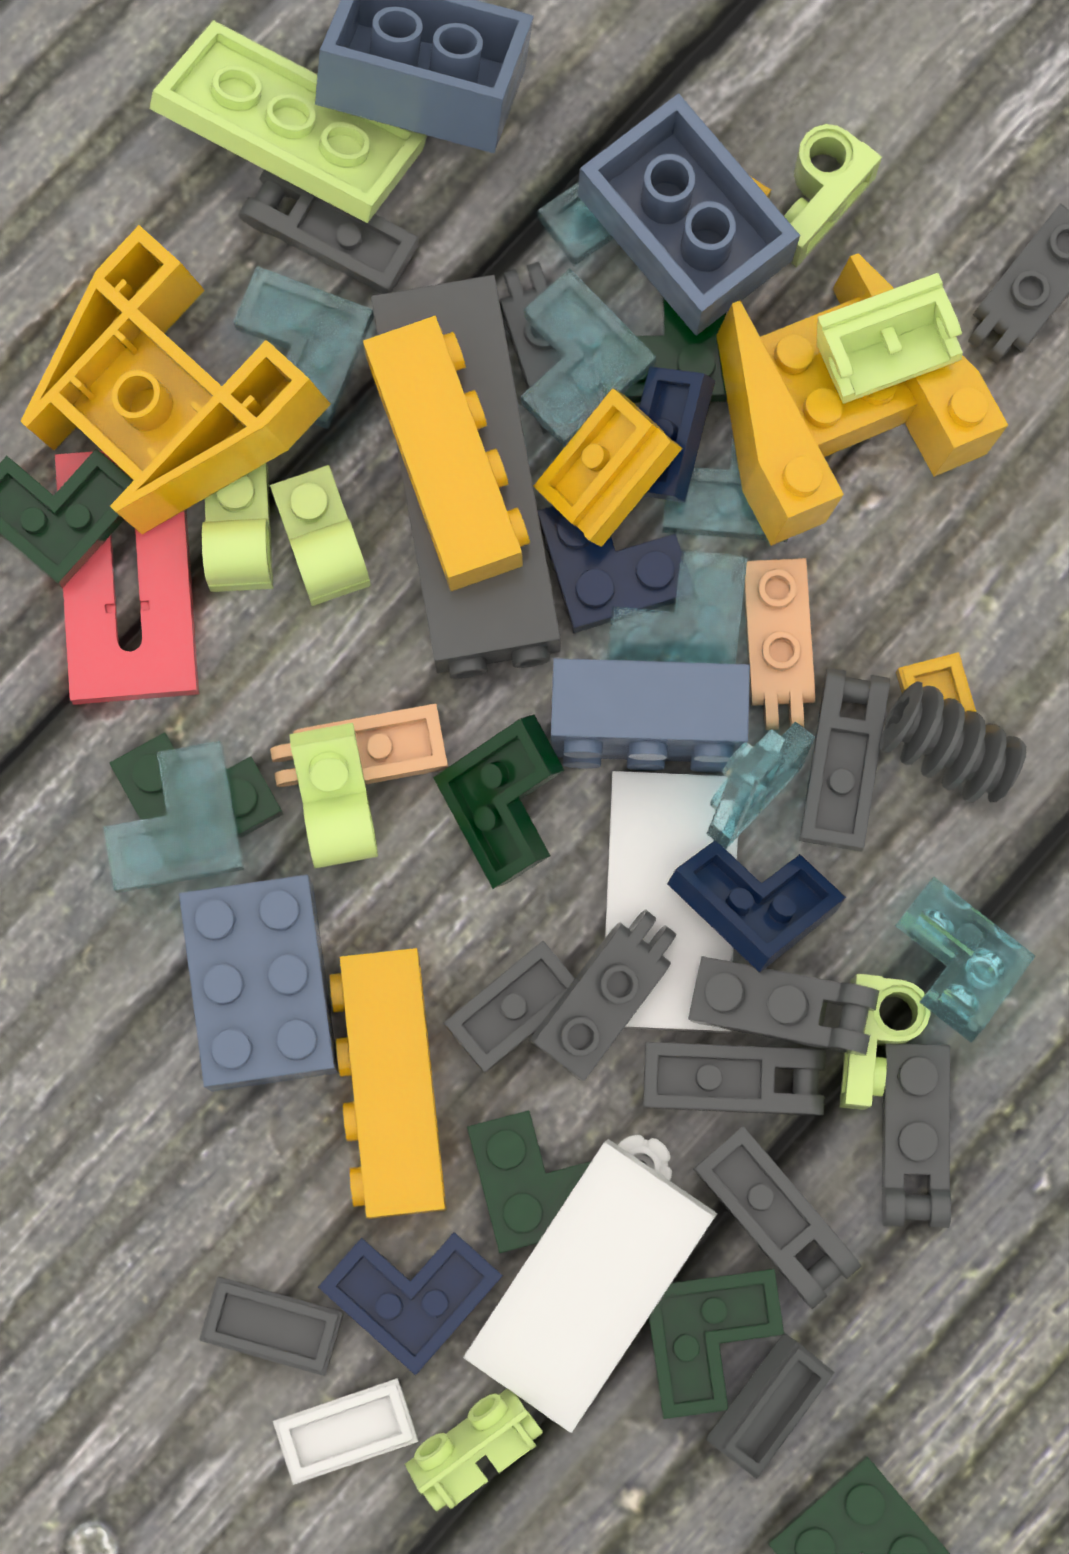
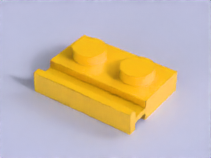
(607, 467)

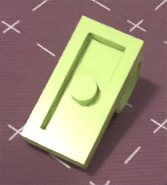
(829, 191)
(238, 535)
(320, 535)
(333, 795)
(866, 1074)

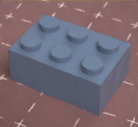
(426, 66)
(687, 214)
(648, 713)
(258, 983)

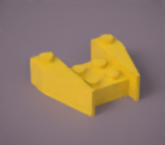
(152, 402)
(792, 416)

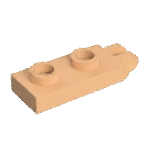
(779, 638)
(388, 745)

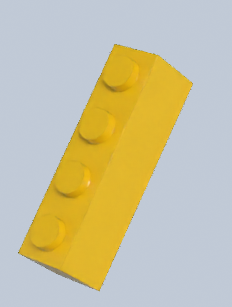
(444, 453)
(391, 1084)

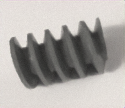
(953, 741)

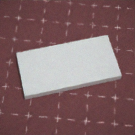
(654, 830)
(589, 1285)

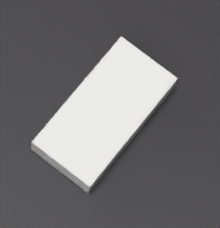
(345, 1431)

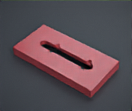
(167, 656)

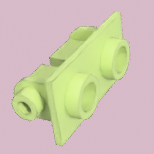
(446, 1463)

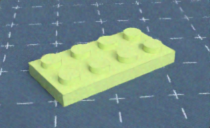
(268, 115)

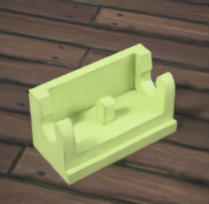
(889, 338)

